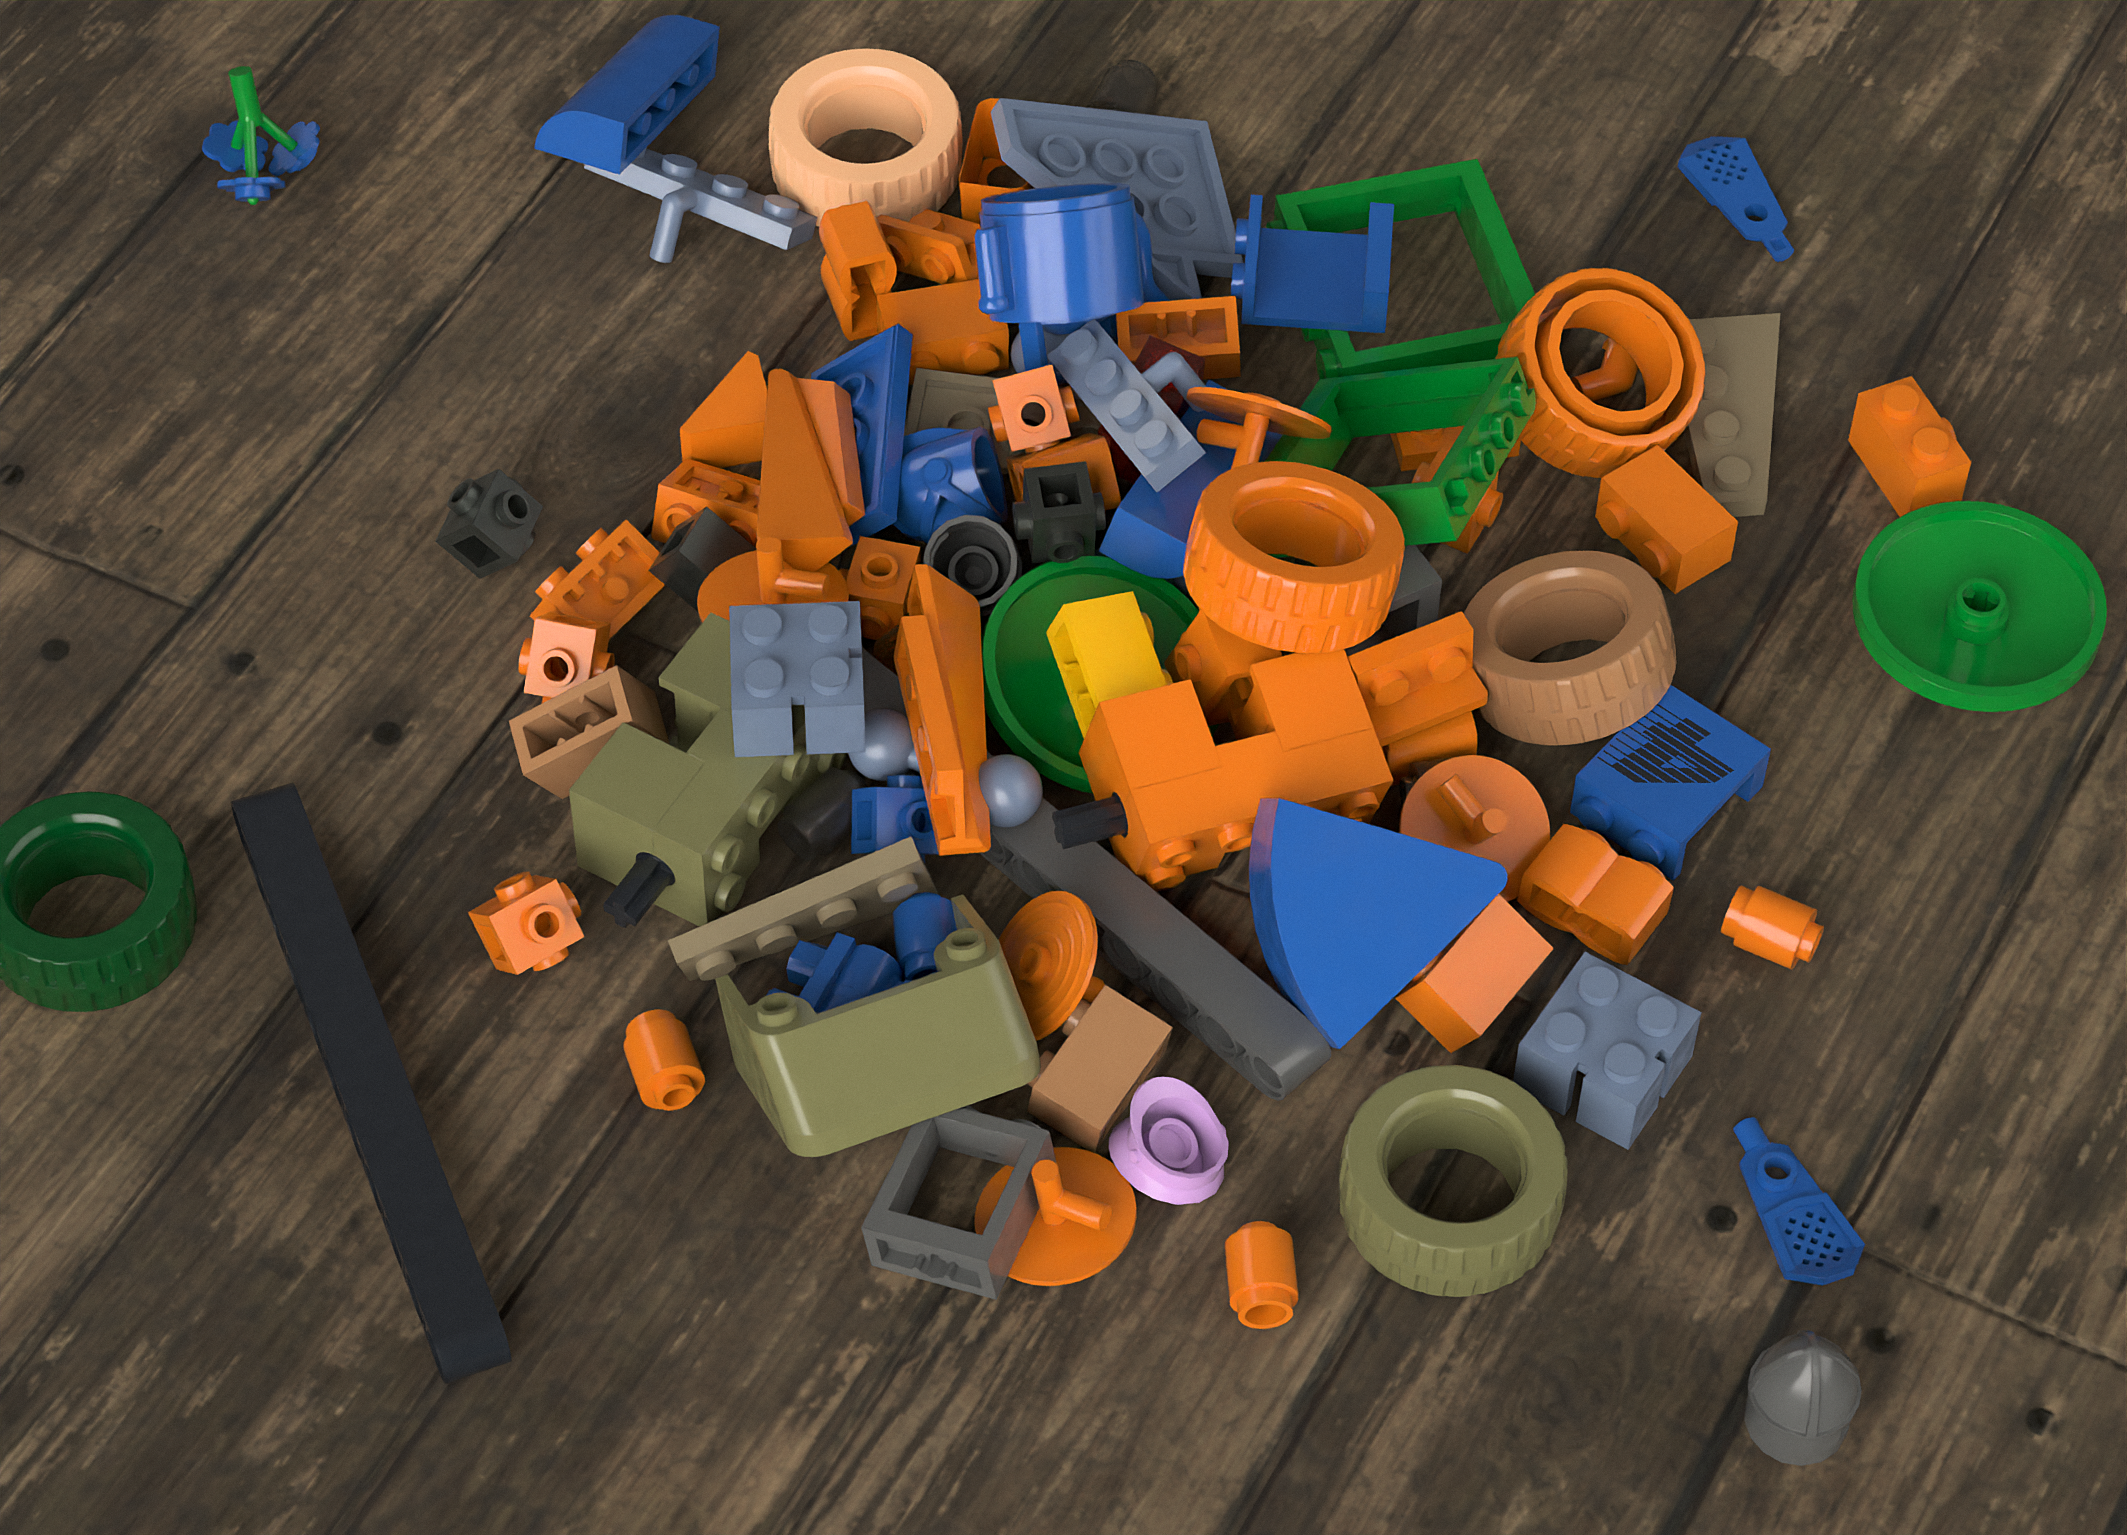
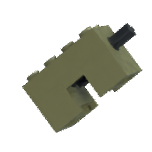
(687, 815)

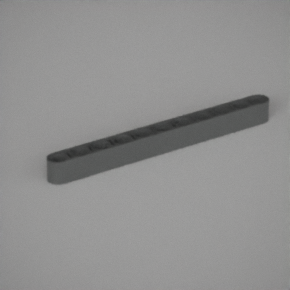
(1151, 940)

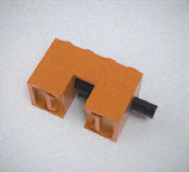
(1183, 803)

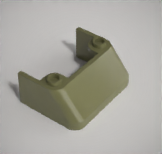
(890, 1054)

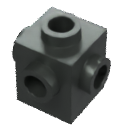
(1059, 513)
(489, 523)

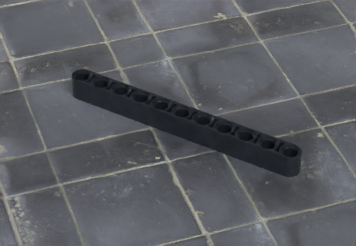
(371, 1086)

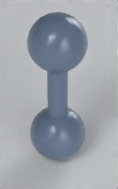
(1006, 780)

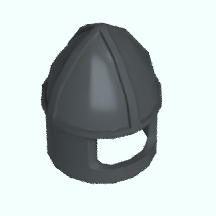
(975, 557)
(1801, 1399)

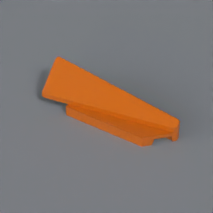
(808, 470)
(944, 703)

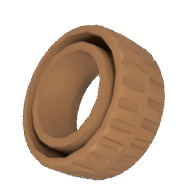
(1564, 601)

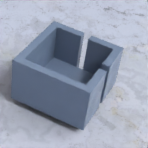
(796, 658)
(1613, 1034)

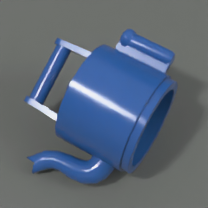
(1062, 261)

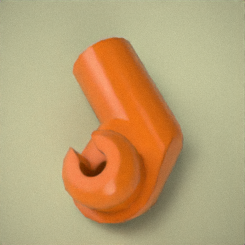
(1613, 377)

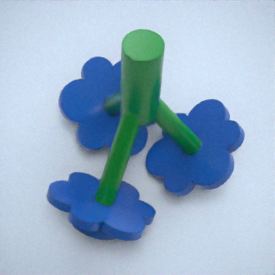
(240, 148)

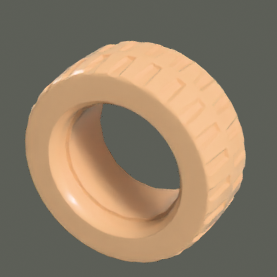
(866, 92)

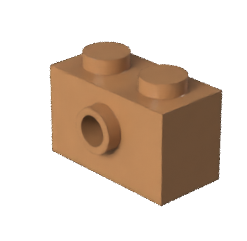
(569, 730)
(1098, 1067)

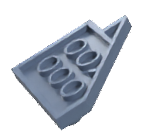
(1162, 160)

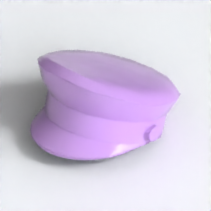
(1170, 1143)

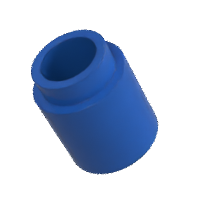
(918, 929)

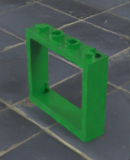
(1416, 194)
(1480, 395)

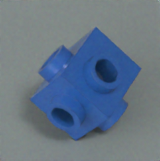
(891, 815)

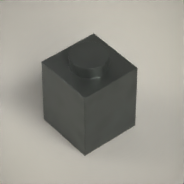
(695, 551)

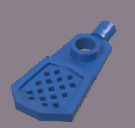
(1732, 180)
(1795, 1201)

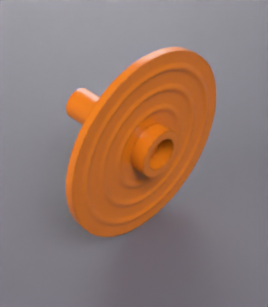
(1257, 414)
(766, 579)
(1481, 811)
(1052, 958)
(1081, 1219)

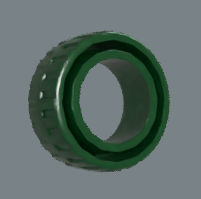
(86, 837)

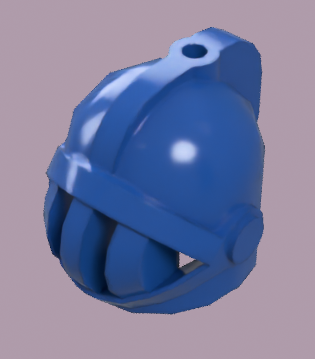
(948, 477)

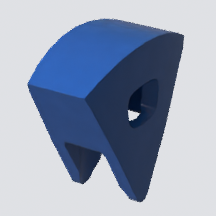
(1354, 909)

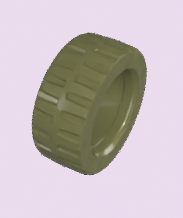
(1464, 1112)

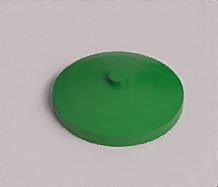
(1979, 606)
(1020, 671)

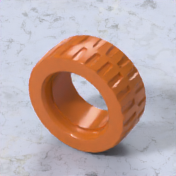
(1655, 332)
(1308, 517)

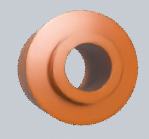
(1772, 926)
(663, 1060)
(1261, 1275)

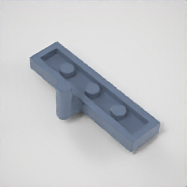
(716, 197)
(1129, 401)

